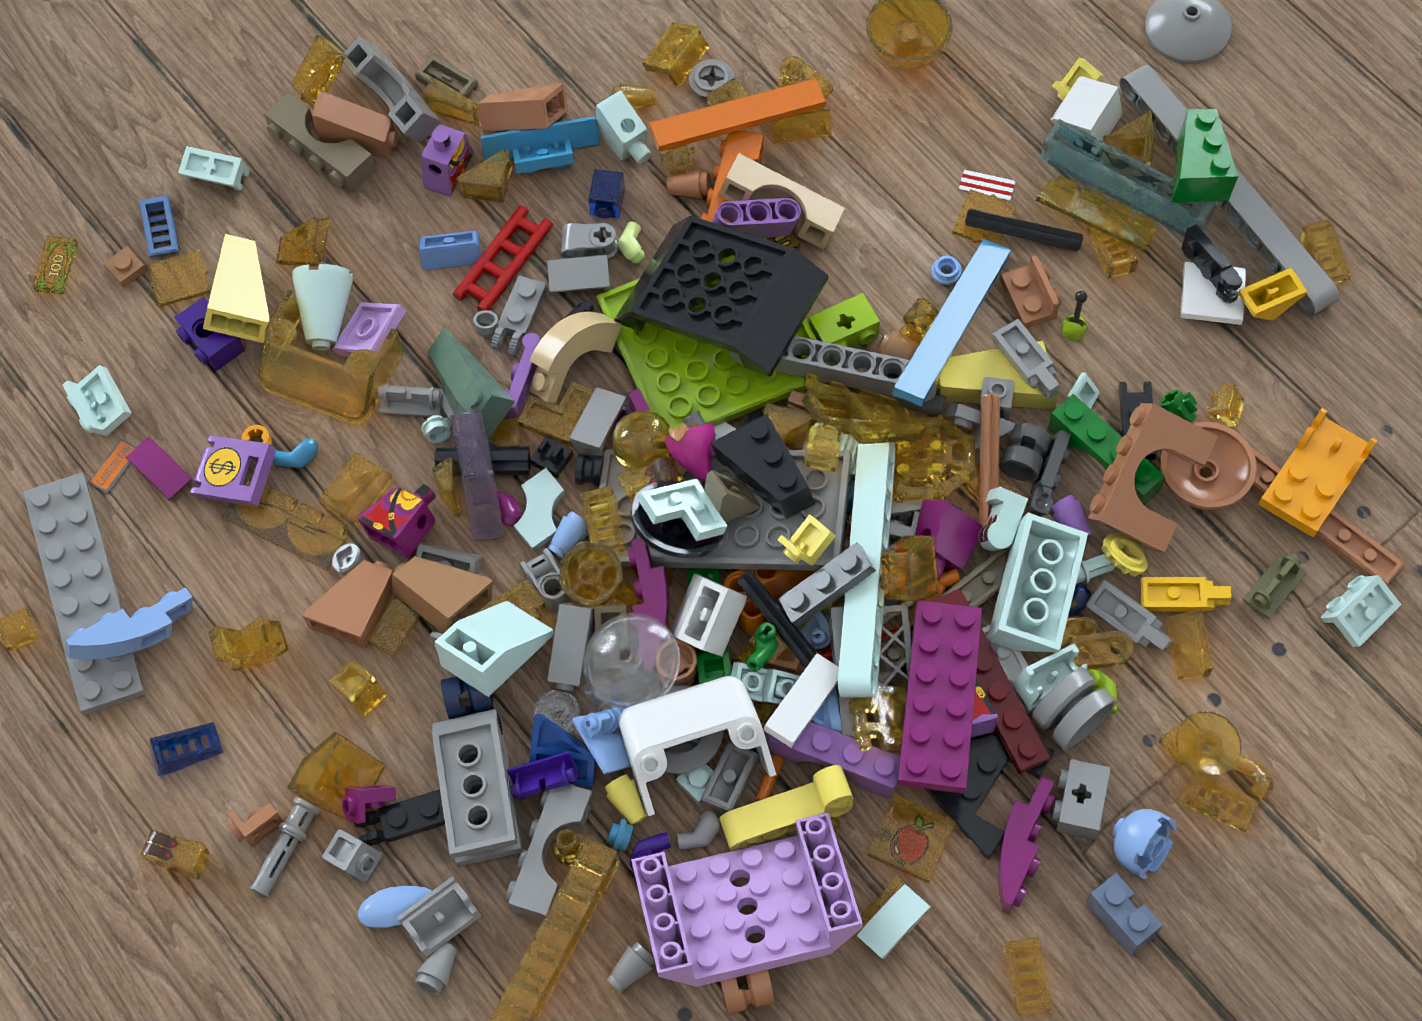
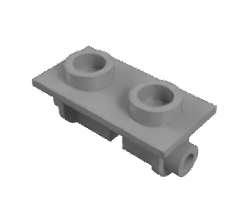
(410, 400)

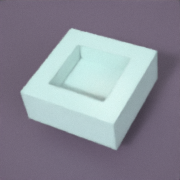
(695, 782)

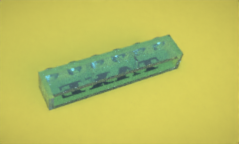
(1121, 177)

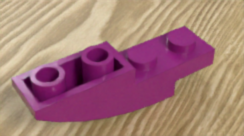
(651, 585)
(1017, 854)

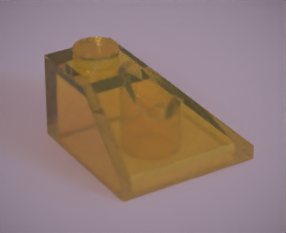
(331, 769)

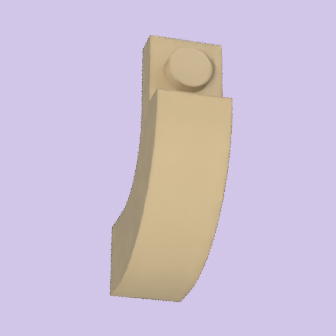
(566, 343)

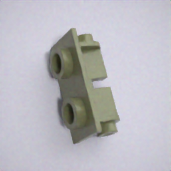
(1275, 584)

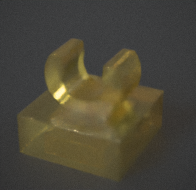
(1228, 404)

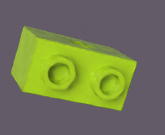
(846, 323)

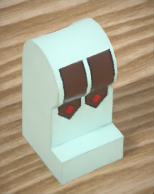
(1003, 519)

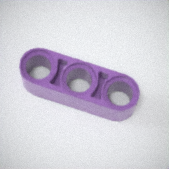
(766, 210)

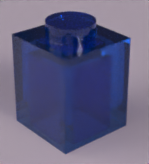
(606, 194)

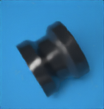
(588, 469)

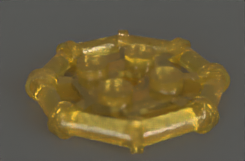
(936, 464)

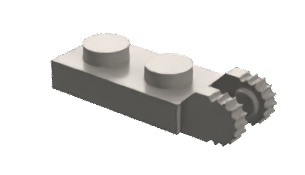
(519, 313)

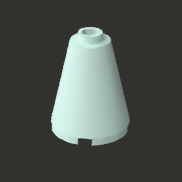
(322, 302)

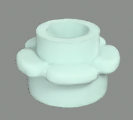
(436, 429)

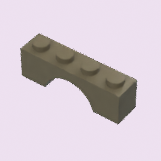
(344, 161)

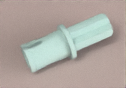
(1093, 568)

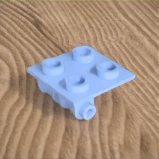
(604, 739)

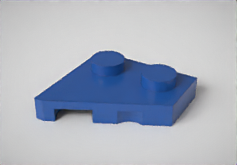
(551, 739)

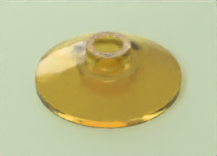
(1220, 737)

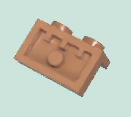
(1031, 293)

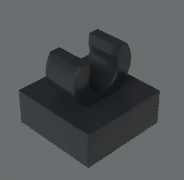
(552, 456)

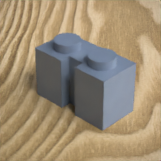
(1115, 910)

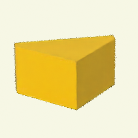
(1273, 295)

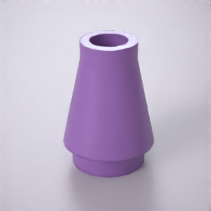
(1070, 513)

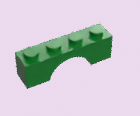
(1100, 441)

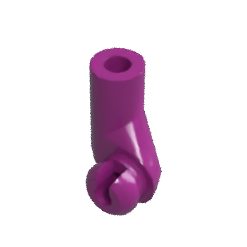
(509, 508)

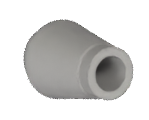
(631, 967)
(436, 970)

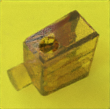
(910, 569)

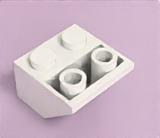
(708, 615)

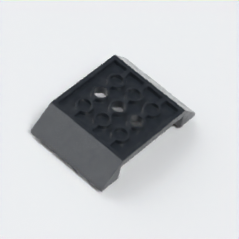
(751, 309)

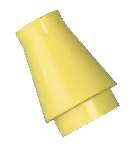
(626, 798)

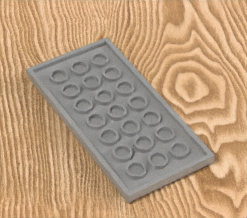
(752, 538)

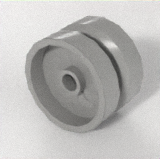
(1074, 709)

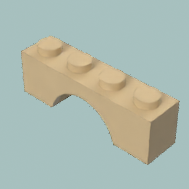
(754, 182)

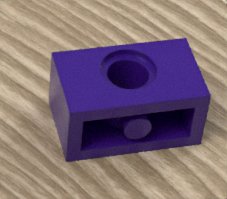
(217, 348)

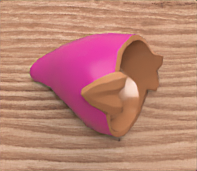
(692, 448)

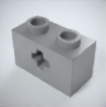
(1092, 783)

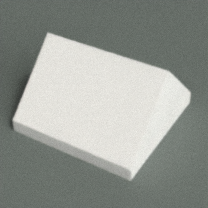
(1091, 107)

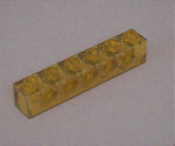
(558, 934)

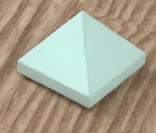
(1085, 390)

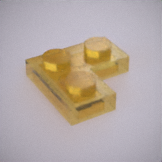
(556, 420)

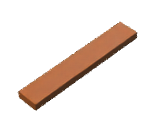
(737, 115)

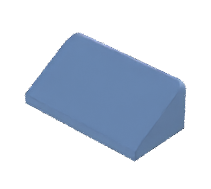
(449, 250)

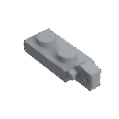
(1027, 357)
(1128, 616)

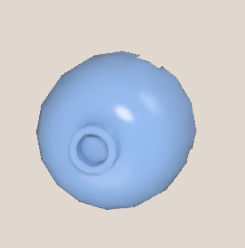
(1143, 840)

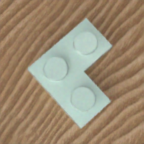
(684, 501)

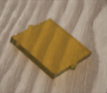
(986, 203)
(179, 278)

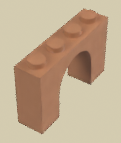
(1117, 503)

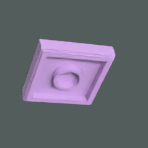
(368, 327)

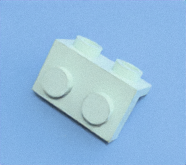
(98, 402)

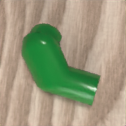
(764, 646)

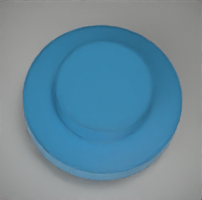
(620, 835)

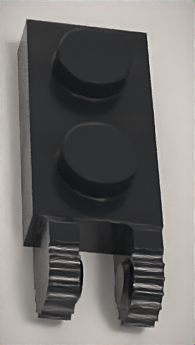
(1212, 263)
(404, 818)

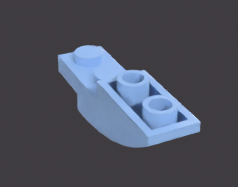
(120, 635)

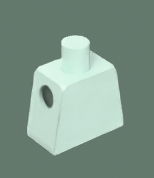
(622, 128)

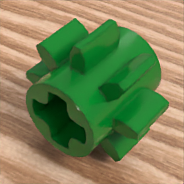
(1180, 404)

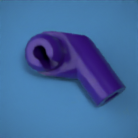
(650, 846)

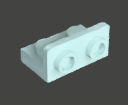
(1361, 608)

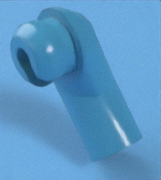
(299, 456)

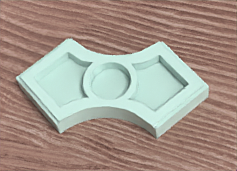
(542, 496)

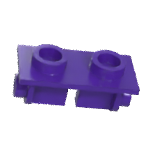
(546, 772)

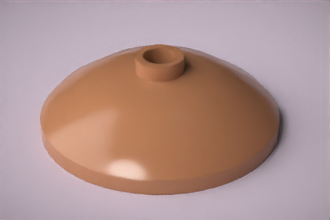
(1230, 469)

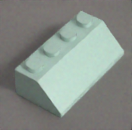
(1037, 586)

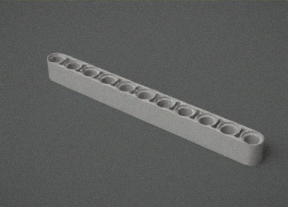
(1245, 208)

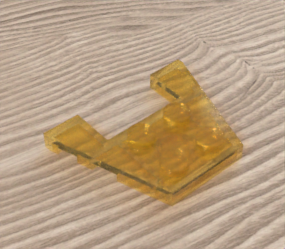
(876, 416)

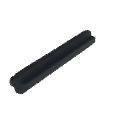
(1024, 229)
(776, 615)

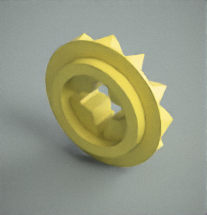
(1124, 554)

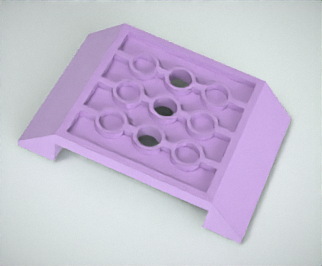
(793, 883)

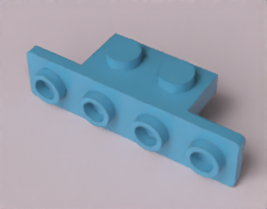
(543, 147)

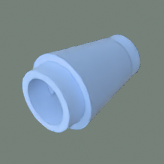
(569, 532)

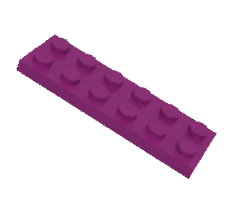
(940, 697)

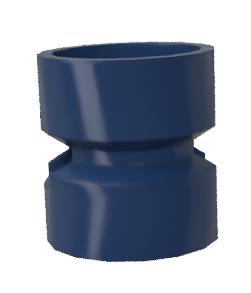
(458, 706)

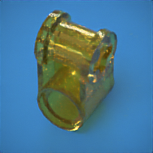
(789, 72)

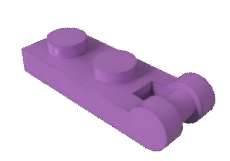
(522, 376)

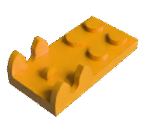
(1316, 475)

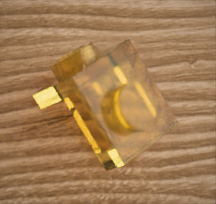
(822, 448)

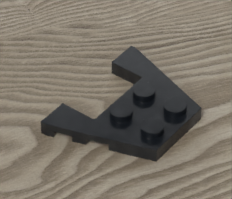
(985, 765)

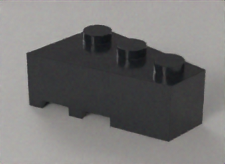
(765, 464)

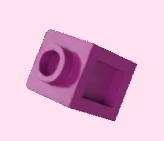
(363, 797)

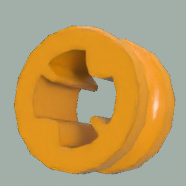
(257, 430)

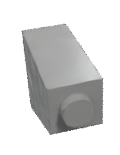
(572, 633)

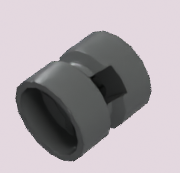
(1025, 452)

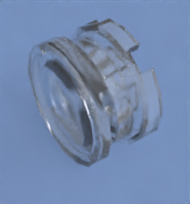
(559, 708)

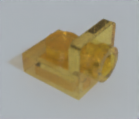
(358, 687)

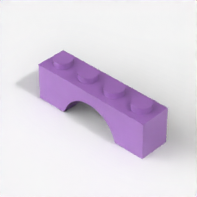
(870, 769)

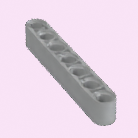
(845, 371)

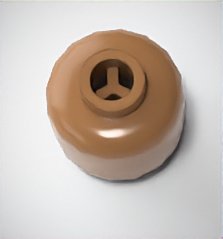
(897, 346)

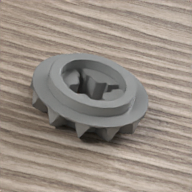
(702, 72)

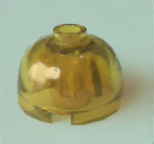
(640, 439)
(591, 574)

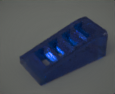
(177, 762)

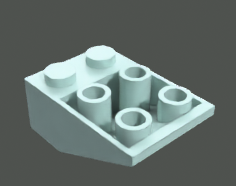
(491, 645)

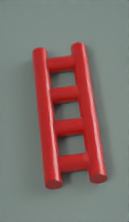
(502, 242)

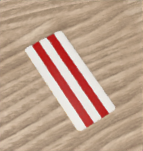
(987, 184)

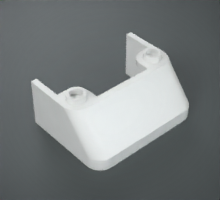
(685, 717)

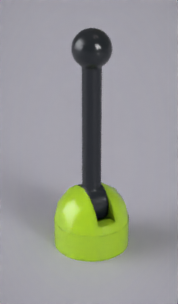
(1074, 325)

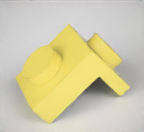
(1079, 69)
(808, 541)

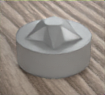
(347, 558)

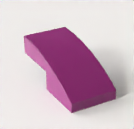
(158, 468)

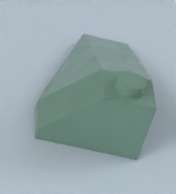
(467, 382)

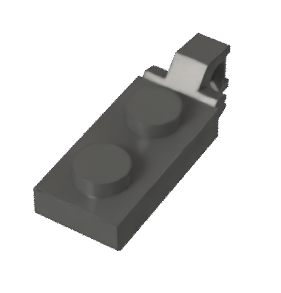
(1049, 476)

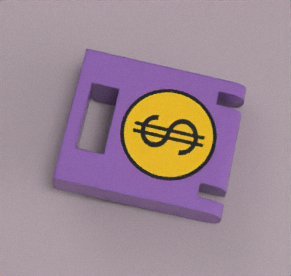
(225, 469)

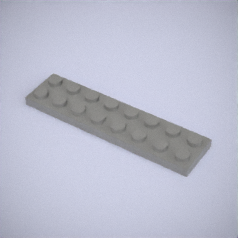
(81, 586)

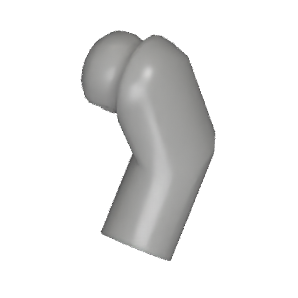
(703, 834)

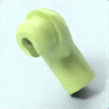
(629, 245)

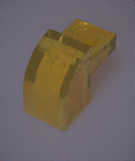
(251, 646)

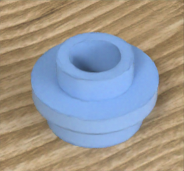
(946, 263)

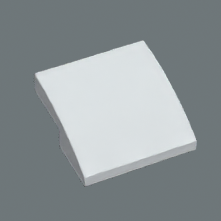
(1202, 303)

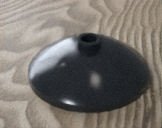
(669, 536)

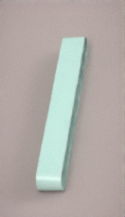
(865, 601)

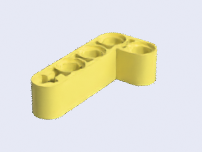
(778, 813)

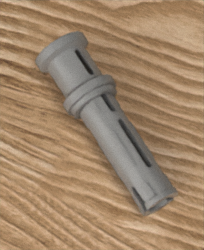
(291, 833)

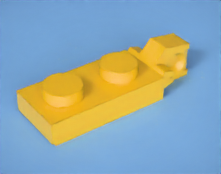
(1182, 594)

